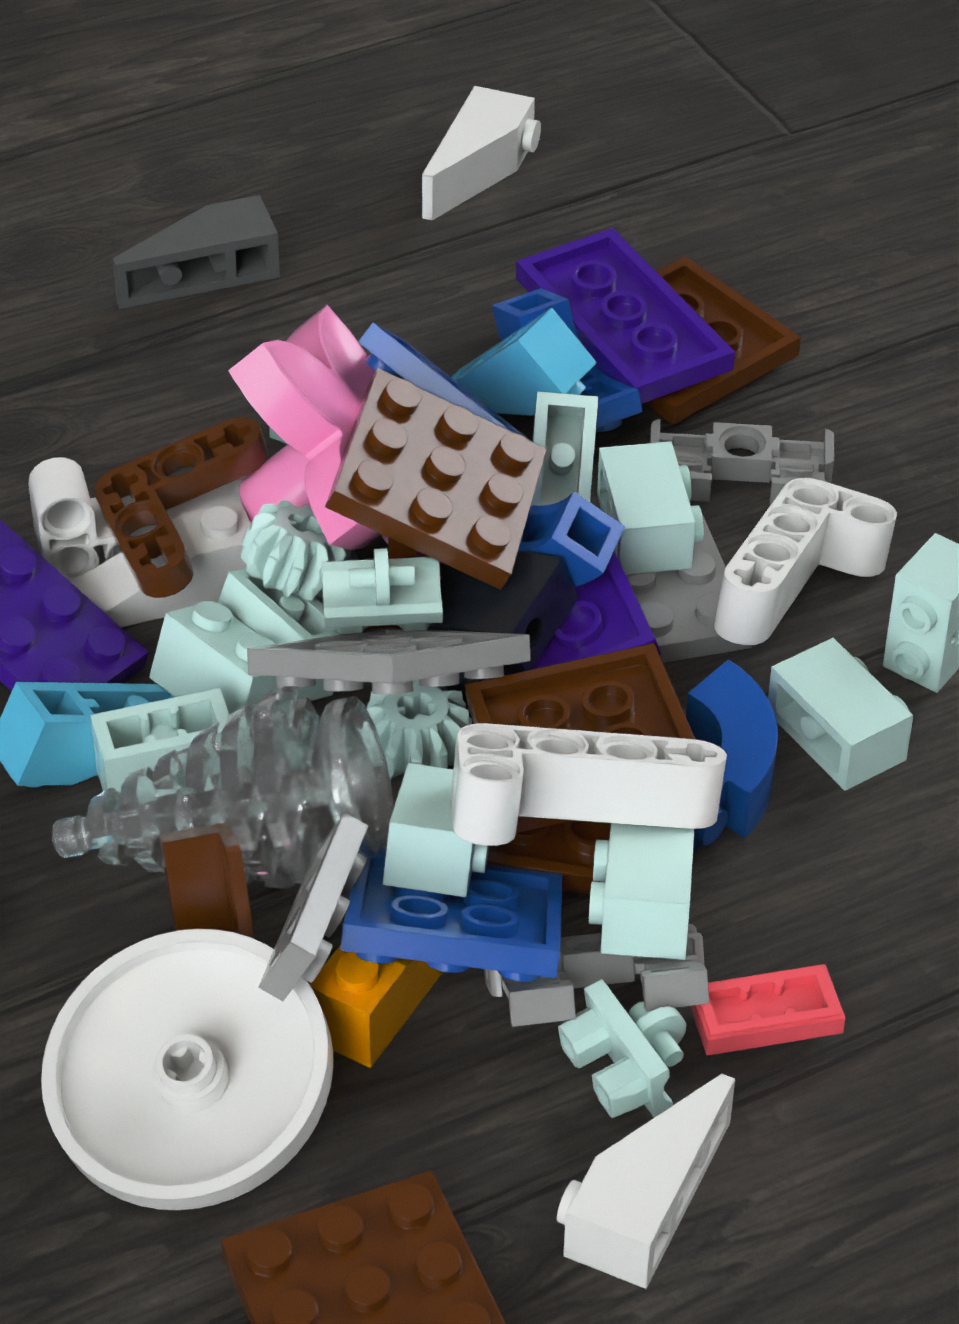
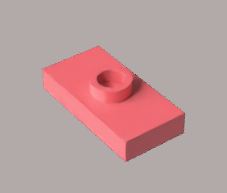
(769, 1010)

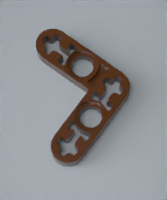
(235, 451)

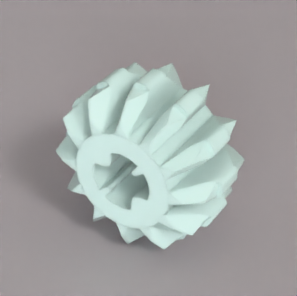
(288, 550)
(419, 726)

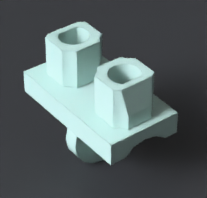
(381, 593)
(637, 1046)

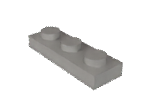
(316, 909)

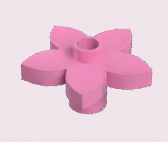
(311, 399)

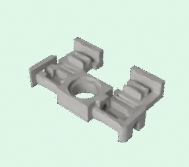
(773, 458)
(582, 964)

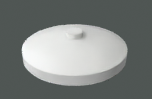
(183, 1074)

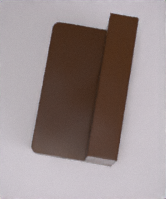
(206, 879)

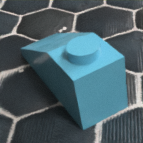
(529, 361)
(49, 728)

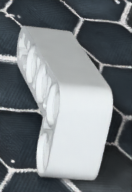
(71, 525)
(801, 529)
(579, 777)

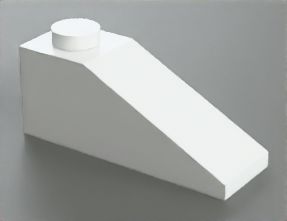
(479, 149)
(214, 549)
(643, 1186)

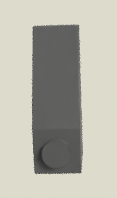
(201, 253)

